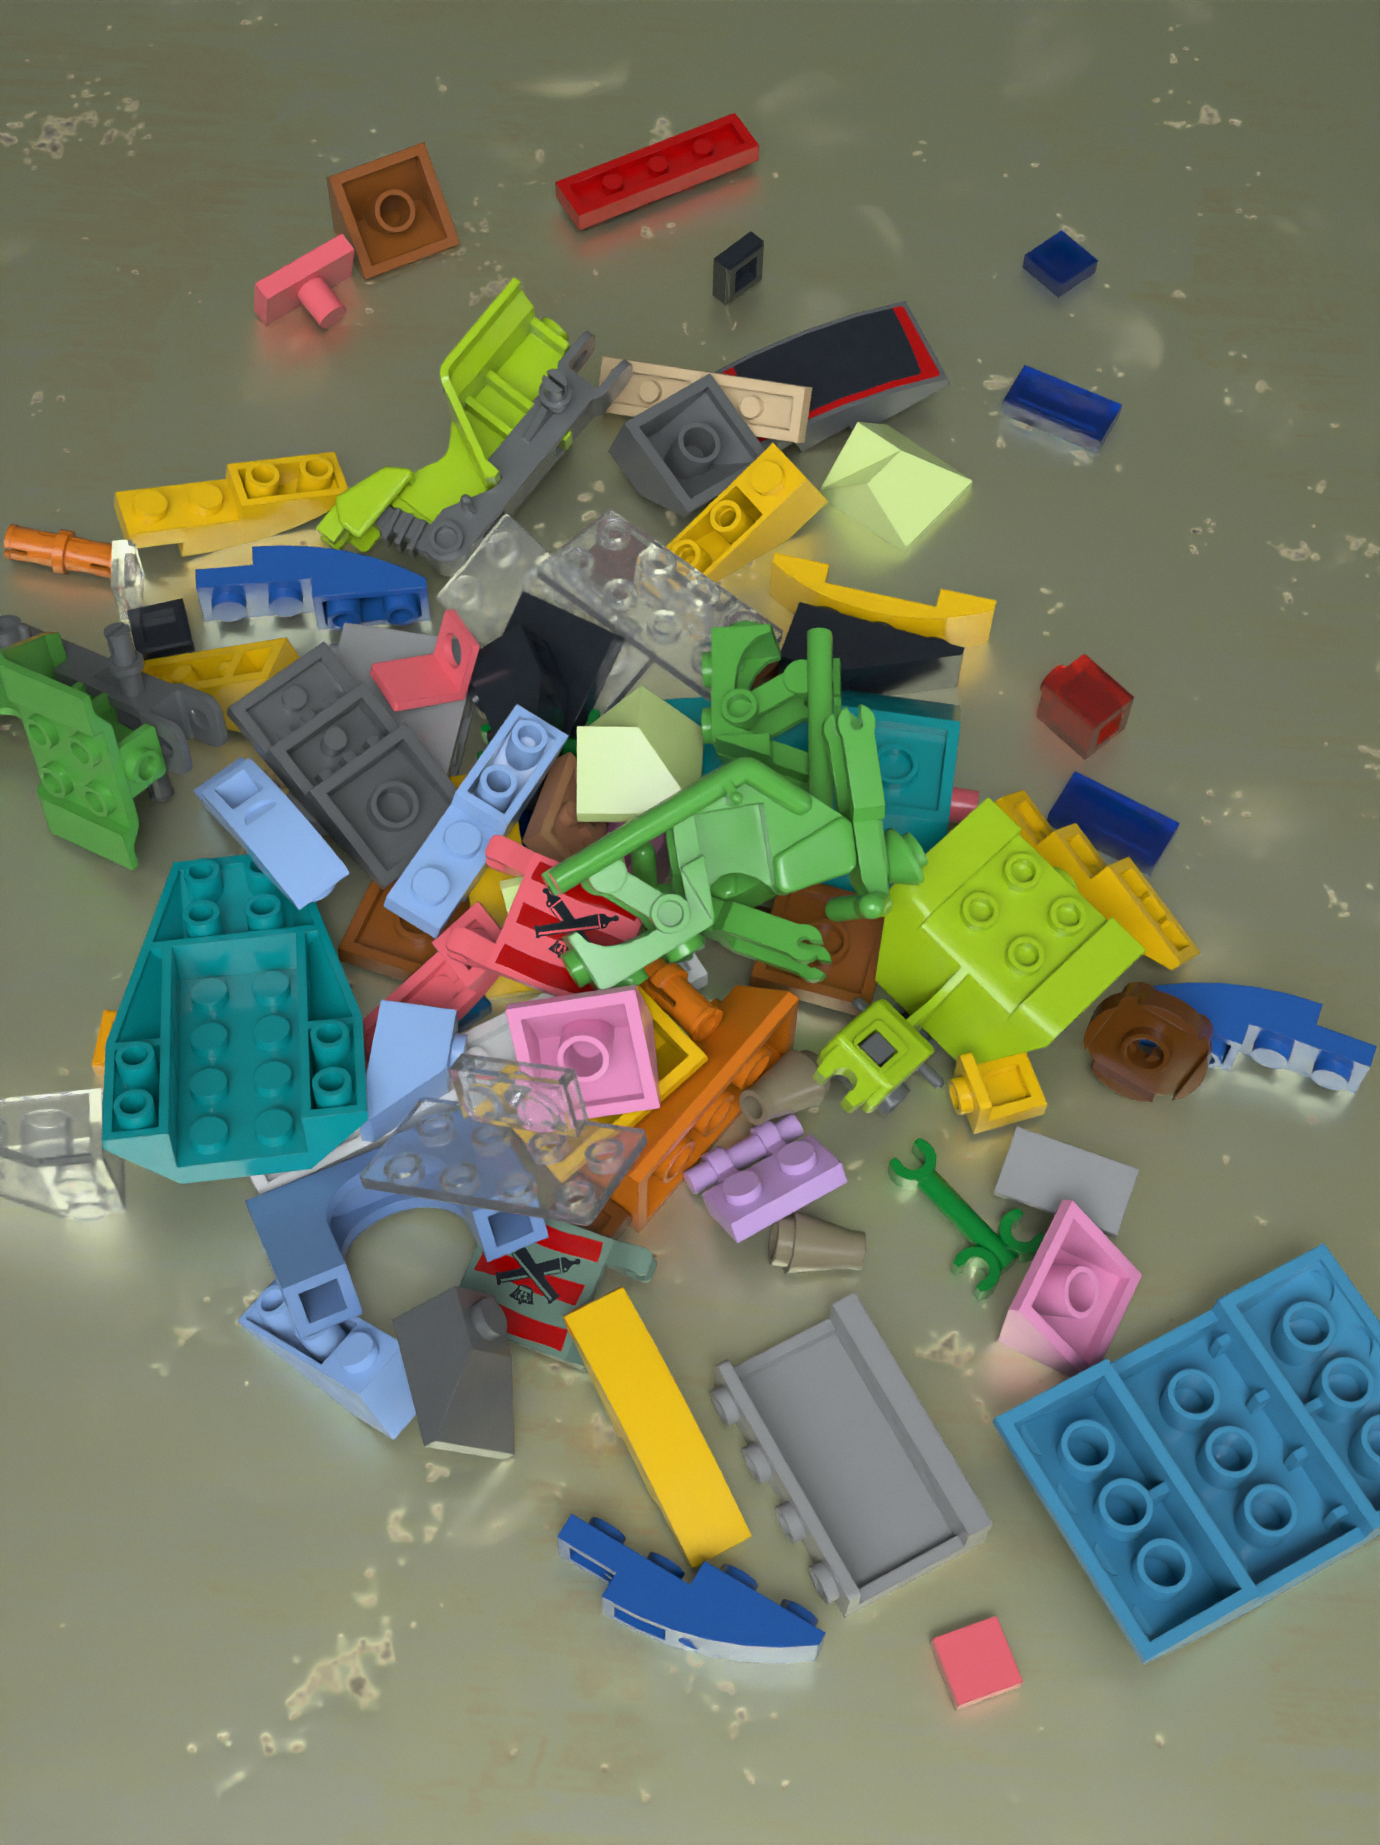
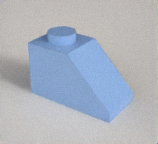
(408, 1062)

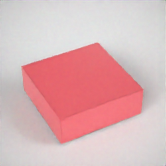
(976, 1663)

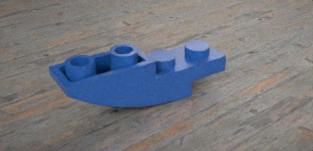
(318, 580)
(1276, 1032)
(711, 1616)

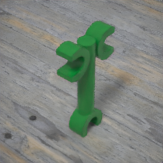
(990, 1250)

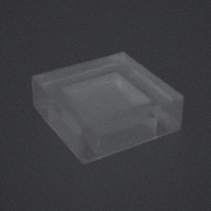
(126, 577)

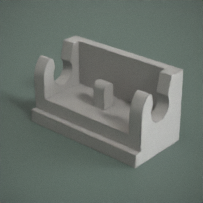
(1048, 1171)

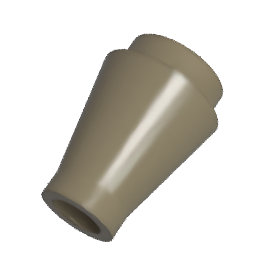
(784, 1088)
(811, 1245)

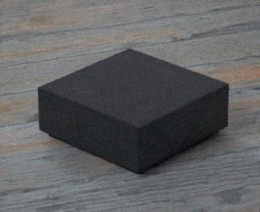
(738, 268)
(161, 629)

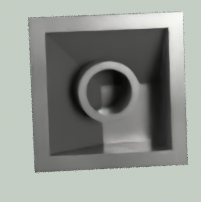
(686, 448)
(460, 1372)

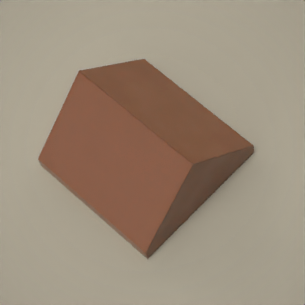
(391, 211)

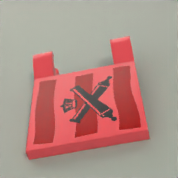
(533, 930)

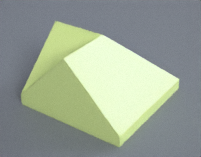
(892, 484)
(635, 758)

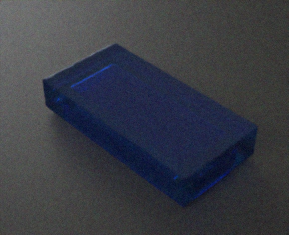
(1061, 409)
(1114, 822)

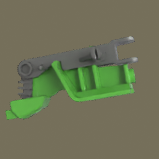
(99, 731)

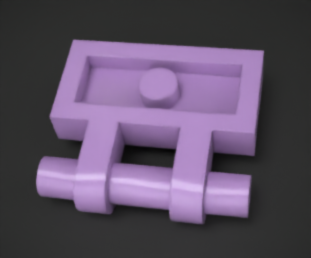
(770, 1189)

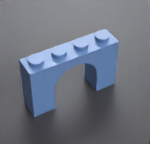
(317, 1218)

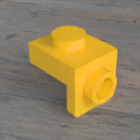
(995, 1091)

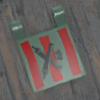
(552, 1279)

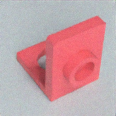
(430, 677)

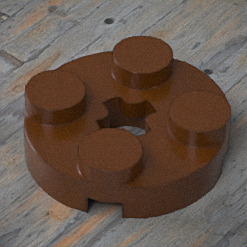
(1157, 1017)

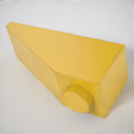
(226, 671)

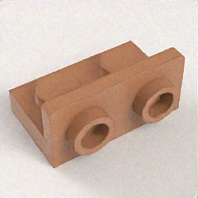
(554, 823)

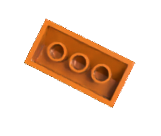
(751, 1037)

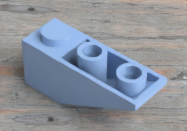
(346, 1361)

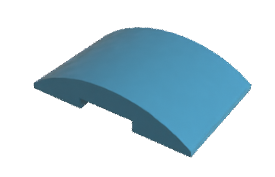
(1216, 1455)

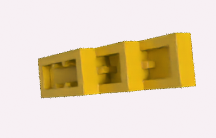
(1111, 889)
(656, 1426)

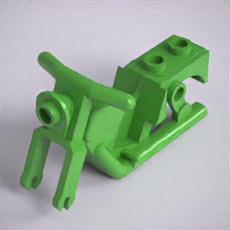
(743, 726)
(747, 824)

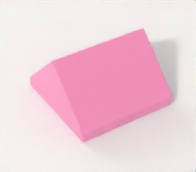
(602, 1037)
(1070, 1295)

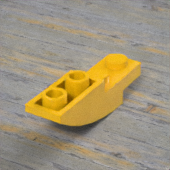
(244, 507)

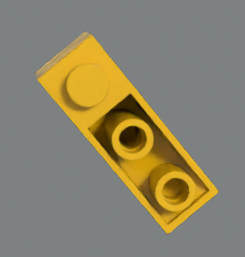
(749, 517)

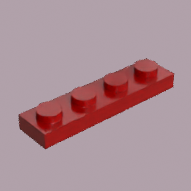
(657, 171)

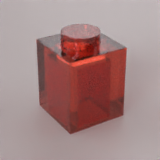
(1083, 705)

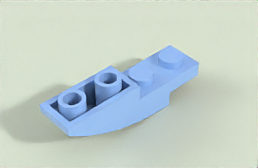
(482, 806)
(272, 832)

